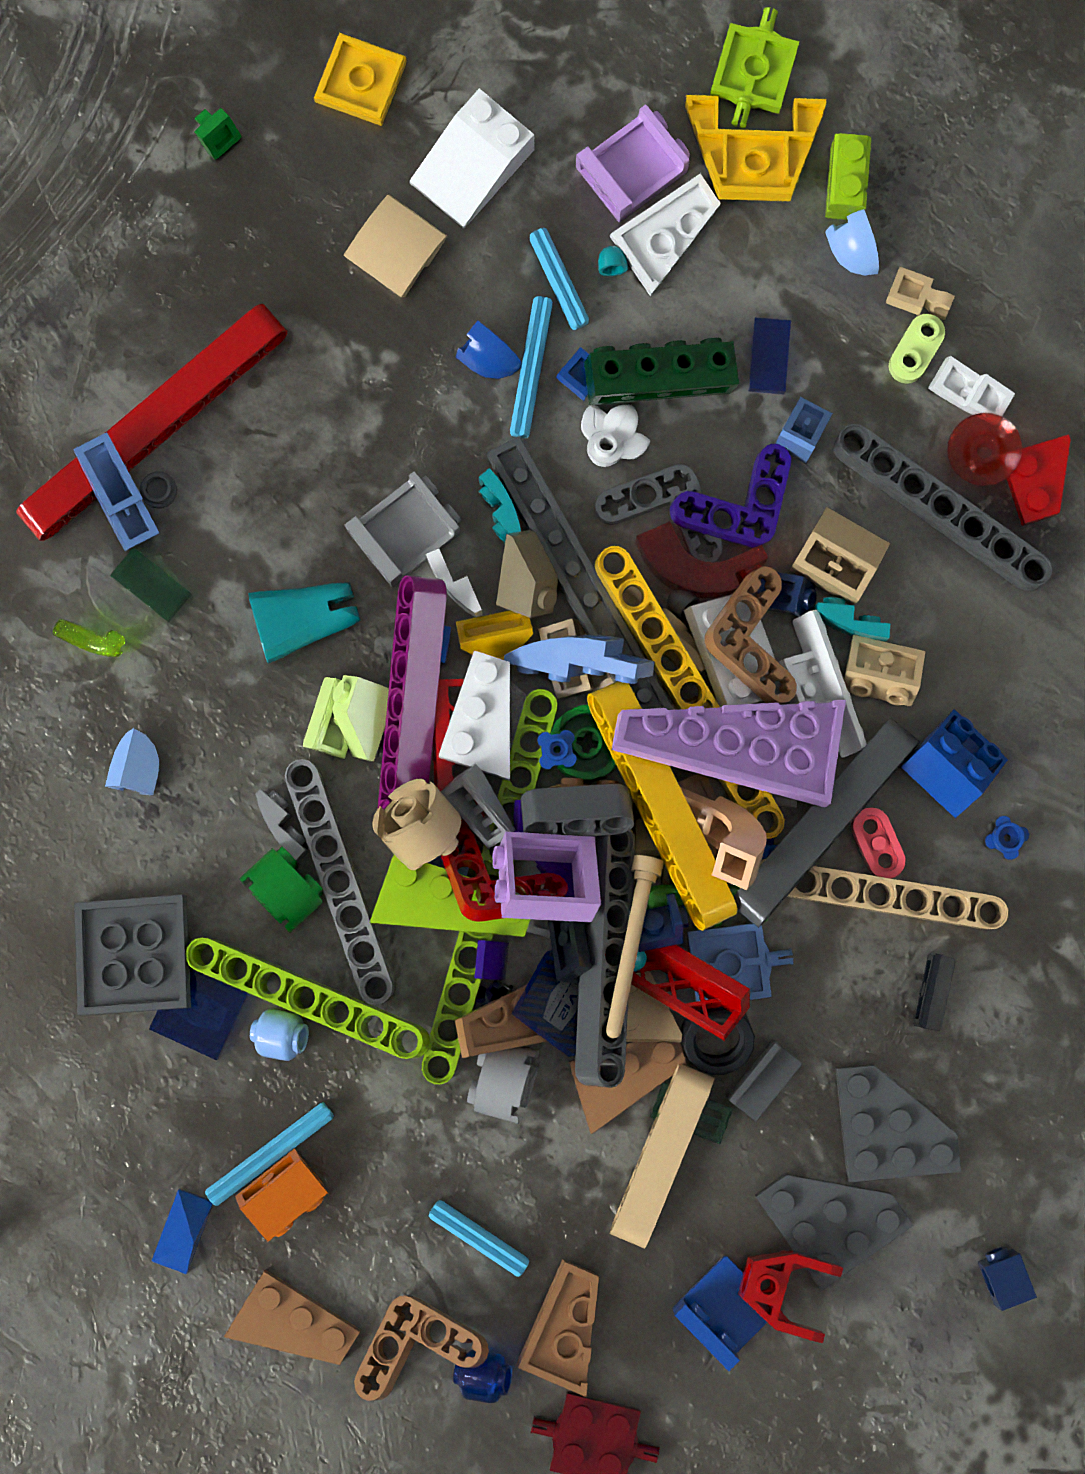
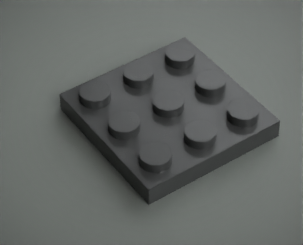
(132, 955)

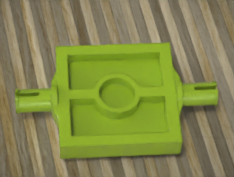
(754, 68)

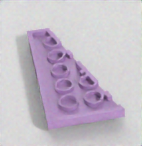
(758, 746)

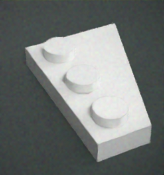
(665, 231)

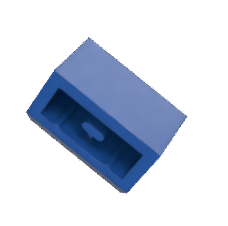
(955, 763)

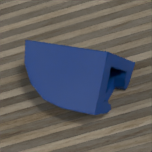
(488, 354)

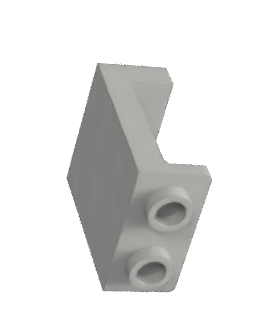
(405, 528)

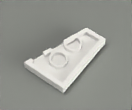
(482, 718)

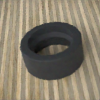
(725, 1062)

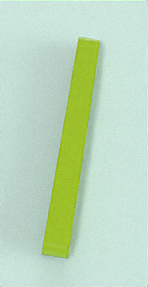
(457, 972)

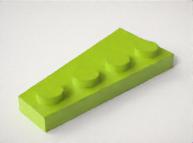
(428, 901)

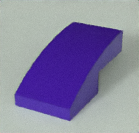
(491, 960)

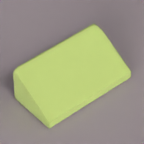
(323, 730)

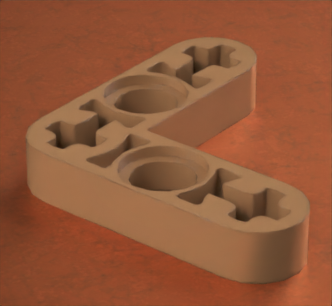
(740, 643)
(416, 1330)

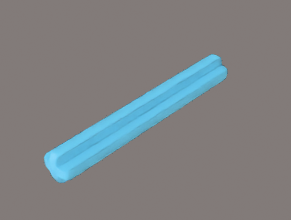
(531, 367)
(269, 1154)

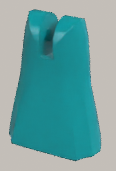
(300, 616)

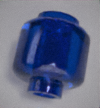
(486, 1381)

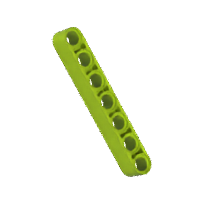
(290, 997)

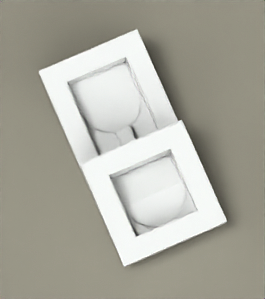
(970, 390)
(460, 590)

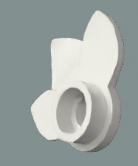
(615, 430)

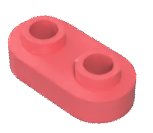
(880, 842)

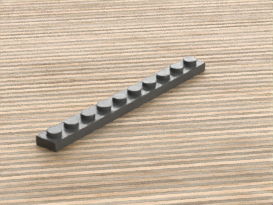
(574, 570)

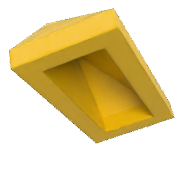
(494, 633)

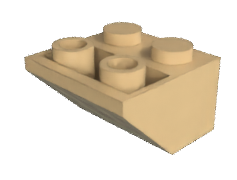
(840, 557)

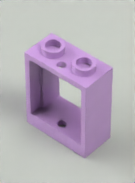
(548, 848)

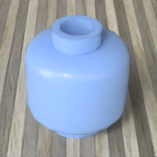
(279, 1034)

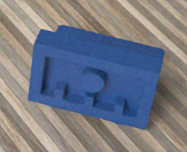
(718, 1313)

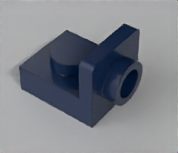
(795, 597)
(663, 925)

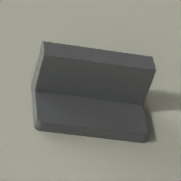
(764, 1080)

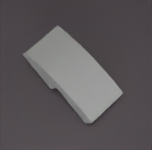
(274, 813)

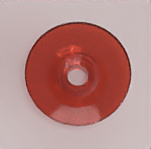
(984, 431)

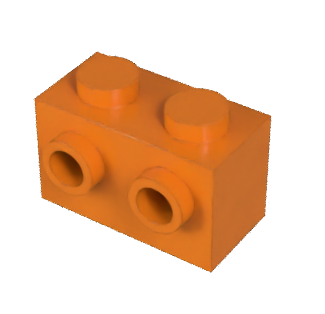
(281, 1195)

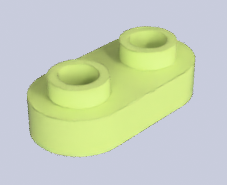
(917, 347)

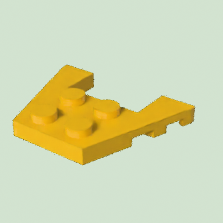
(754, 162)

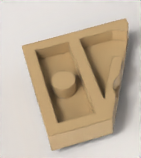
(649, 1018)

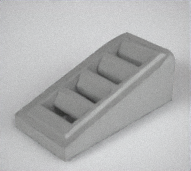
(473, 786)

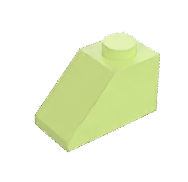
(361, 714)

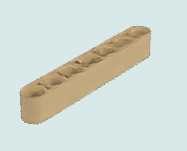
(895, 900)

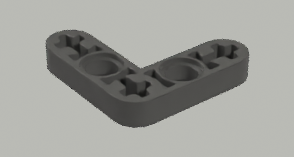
(667, 475)

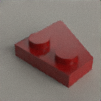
(1040, 480)

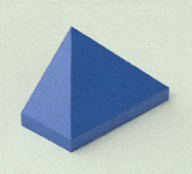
(182, 1231)

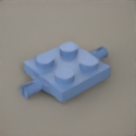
(739, 954)

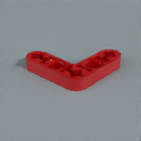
(485, 888)

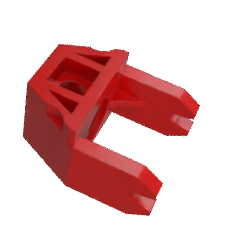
(768, 1302)

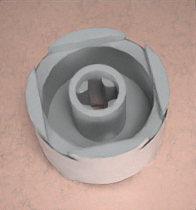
(504, 1083)

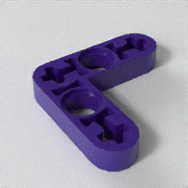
(752, 511)

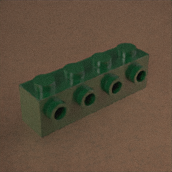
(661, 371)

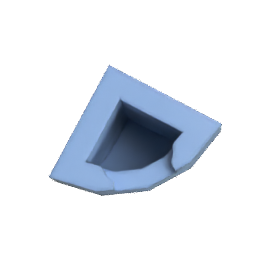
(854, 244)
(134, 764)

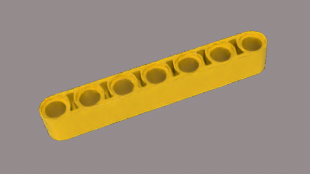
(666, 816)

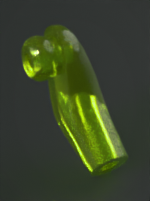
(89, 640)

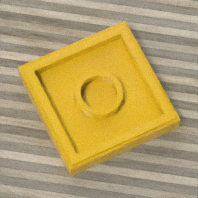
(360, 79)

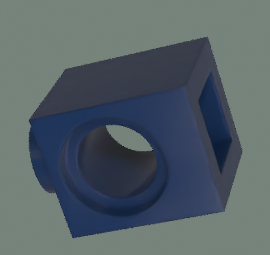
(1006, 1278)

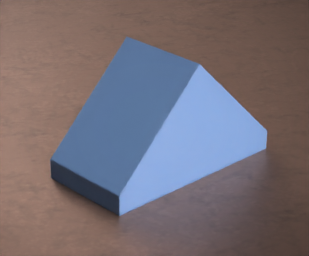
(803, 429)

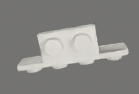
(820, 678)

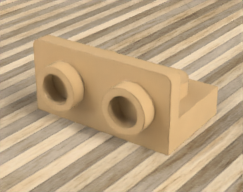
(883, 671)

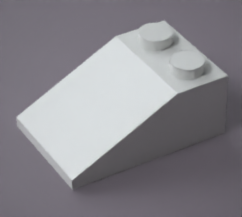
(473, 158)

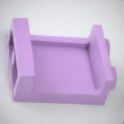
(634, 163)

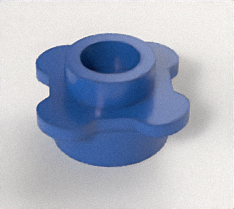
(564, 757)
(1017, 834)

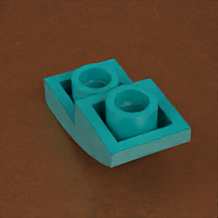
(494, 494)
(841, 618)

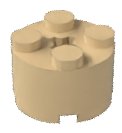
(418, 824)

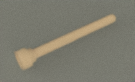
(646, 871)

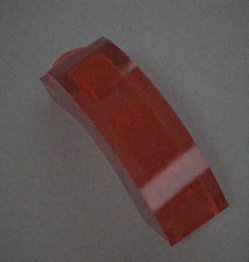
(680, 570)

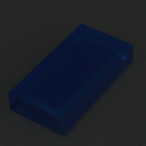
(769, 356)

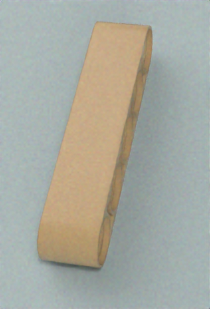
(661, 1155)

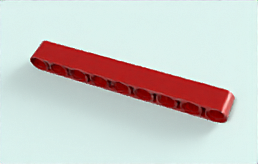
(159, 416)

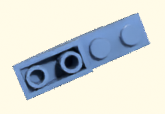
(580, 656)

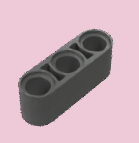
(578, 810)

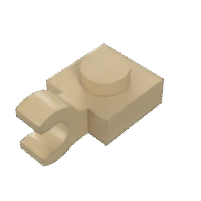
(914, 291)

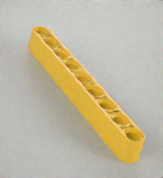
(686, 671)

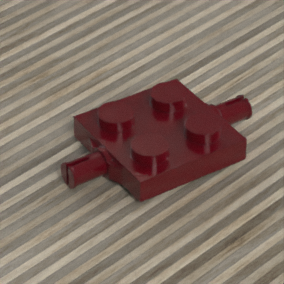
(594, 1437)

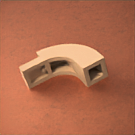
(734, 834)

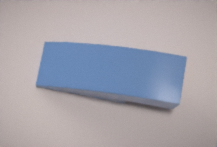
(116, 491)

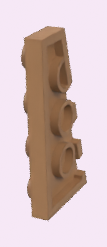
(494, 1027)

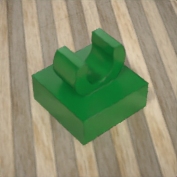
(216, 132)

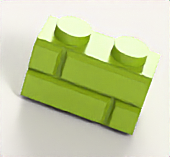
(847, 175)

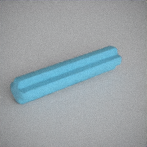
(559, 278)
(478, 1238)

